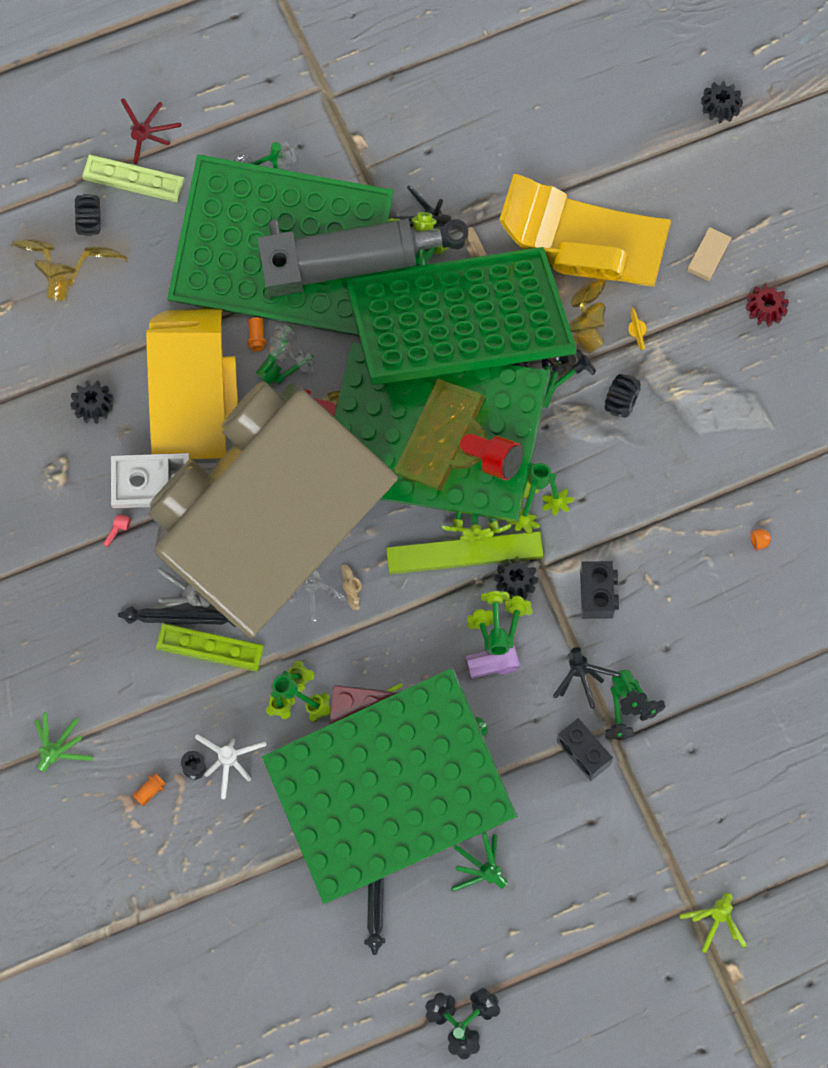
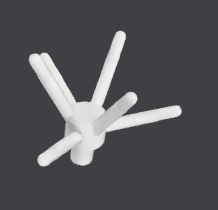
(228, 757)

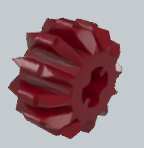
(768, 314)

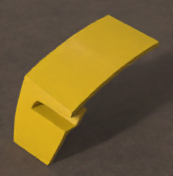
(582, 236)
(189, 383)

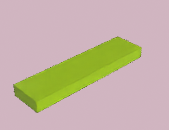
(210, 647)

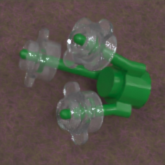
(280, 350)

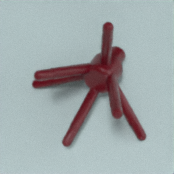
(143, 131)

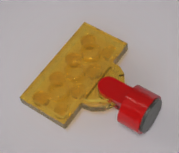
(452, 438)

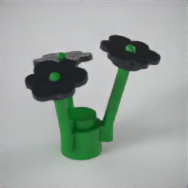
(633, 703)

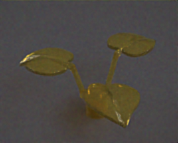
(57, 272)
(590, 318)

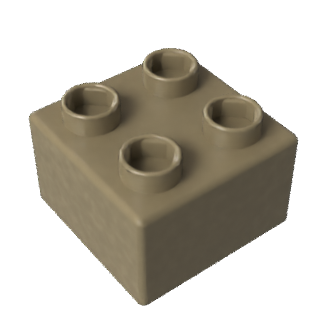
(268, 506)

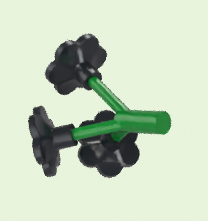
(565, 362)
(462, 1040)

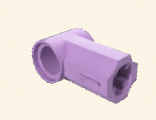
(486, 663)

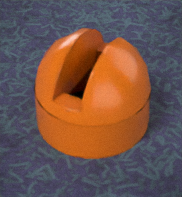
(760, 539)

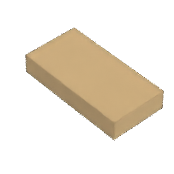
(709, 254)

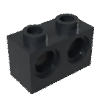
(593, 589)
(584, 749)

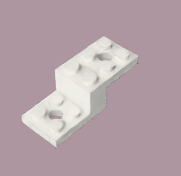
(154, 468)

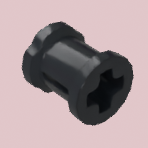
(187, 770)

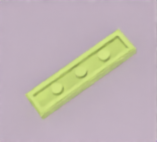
(133, 178)

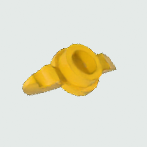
(637, 329)

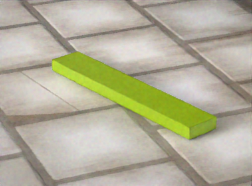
(463, 553)

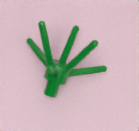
(488, 871)

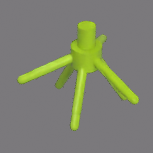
(721, 913)

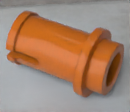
(256, 334)
(149, 789)

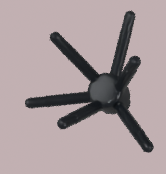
(436, 212)
(579, 668)

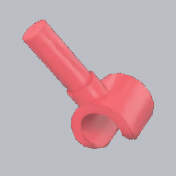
(120, 522)

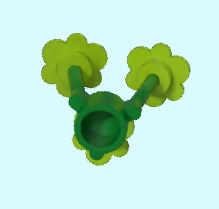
(498, 640)

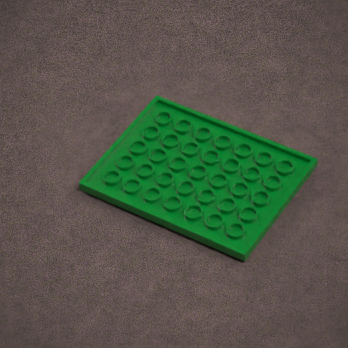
(232, 207)
(459, 316)
(388, 412)
(389, 786)

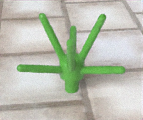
(52, 751)

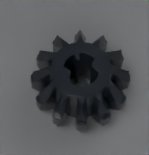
(723, 93)
(87, 215)
(622, 395)
(90, 410)
(512, 570)

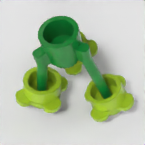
(291, 684)

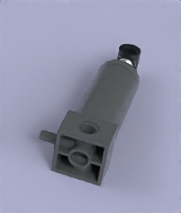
(346, 252)

